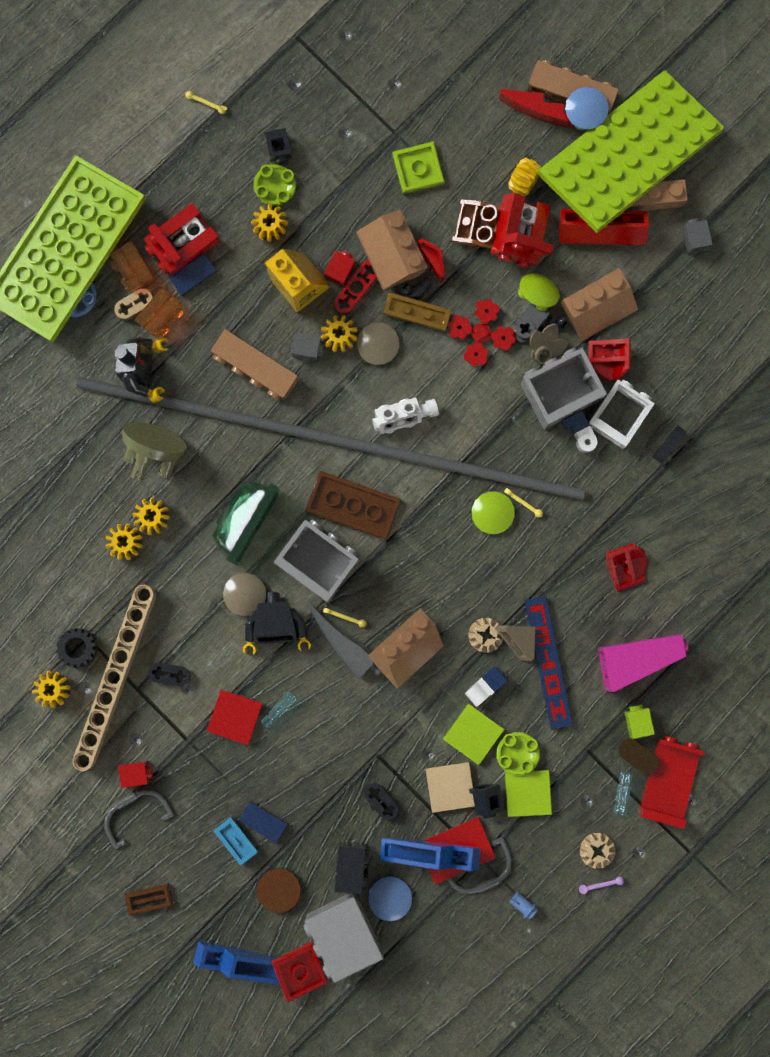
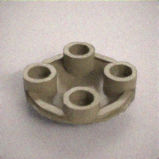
(378, 343)
(244, 593)

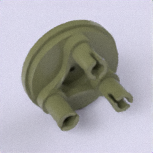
(149, 443)

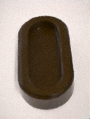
(638, 756)

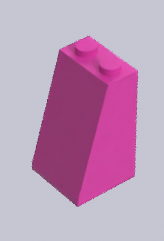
(634, 660)

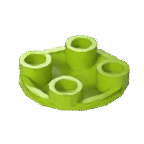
(274, 184)
(538, 291)
(493, 512)
(518, 753)

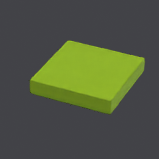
(418, 167)
(473, 734)
(528, 794)

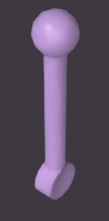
(583, 888)

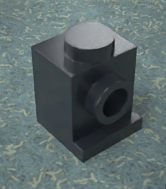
(276, 139)
(487, 800)

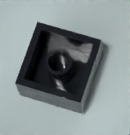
(350, 868)

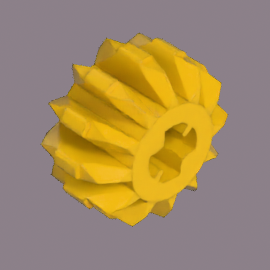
(524, 177)
(275, 228)
(343, 339)
(158, 518)
(132, 542)
(43, 688)

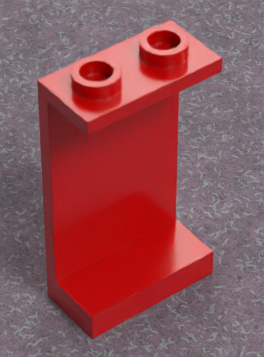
(671, 784)

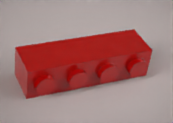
(626, 229)

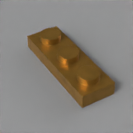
(417, 312)

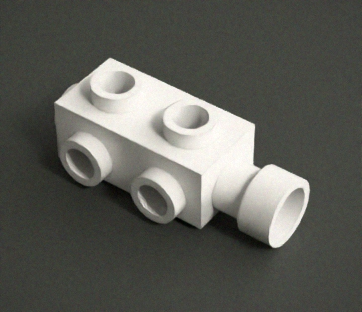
(398, 413)

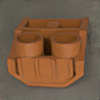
(476, 223)

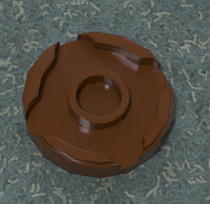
(278, 890)

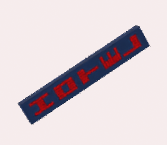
(548, 663)

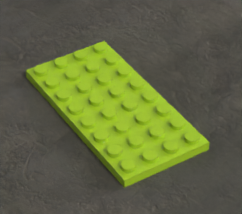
(630, 151)
(66, 247)

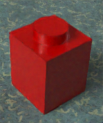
(340, 268)
(135, 774)

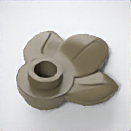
(548, 343)

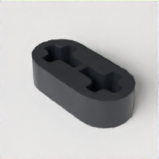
(669, 444)
(170, 669)
(385, 797)

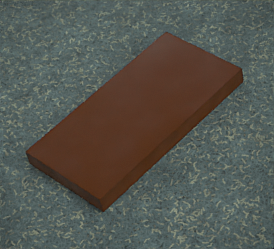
(353, 505)

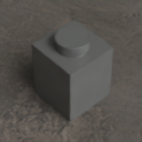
(697, 236)
(307, 346)

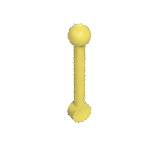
(221, 109)
(538, 513)
(361, 623)

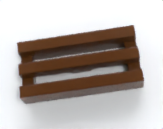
(166, 894)

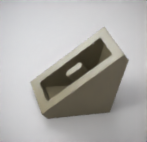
(520, 640)

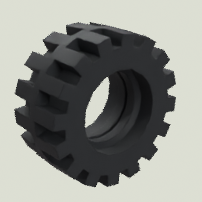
(63, 644)

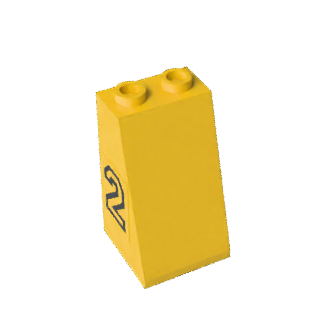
(296, 278)

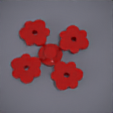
(481, 332)

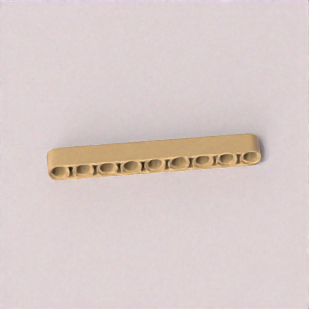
(106, 685)

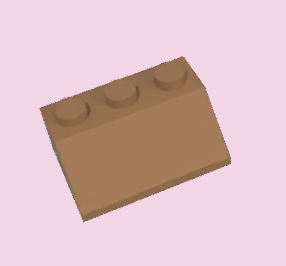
(392, 250)
(600, 304)
(407, 648)

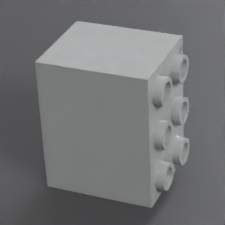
(562, 387)
(317, 560)
(343, 937)

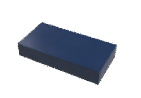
(192, 274)
(263, 822)

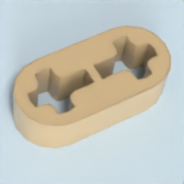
(131, 300)

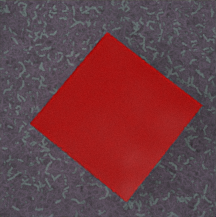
(234, 717)
(299, 972)

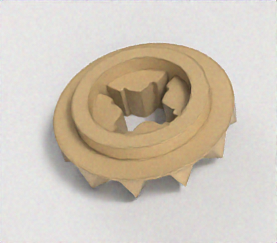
(476, 640)
(587, 851)

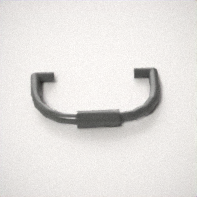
(128, 800)
(491, 882)

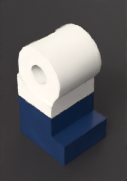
(582, 431)
(485, 686)

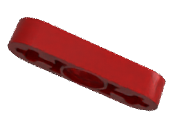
(342, 296)

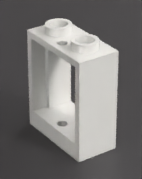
(610, 433)

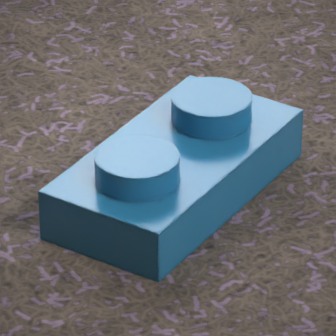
(235, 840)

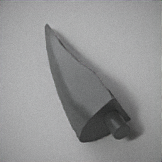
(348, 649)

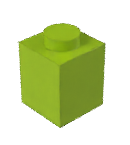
(639, 722)

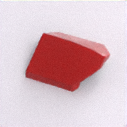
(434, 257)
(610, 358)
(626, 566)

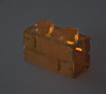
(132, 268)
(160, 313)

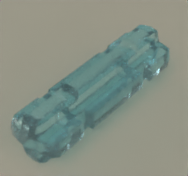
(278, 710)
(623, 793)

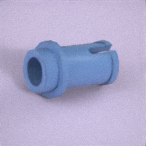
(523, 905)

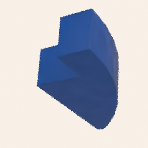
(430, 854)
(236, 962)

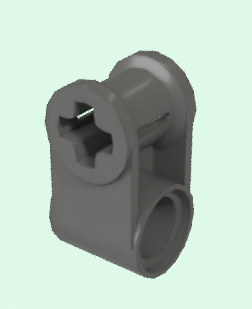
(532, 320)

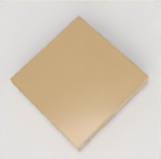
(450, 787)

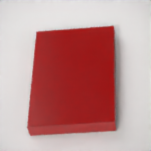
(468, 834)

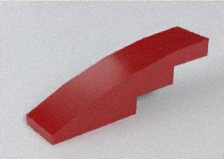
(533, 106)

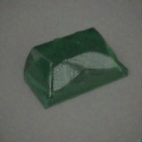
(243, 519)

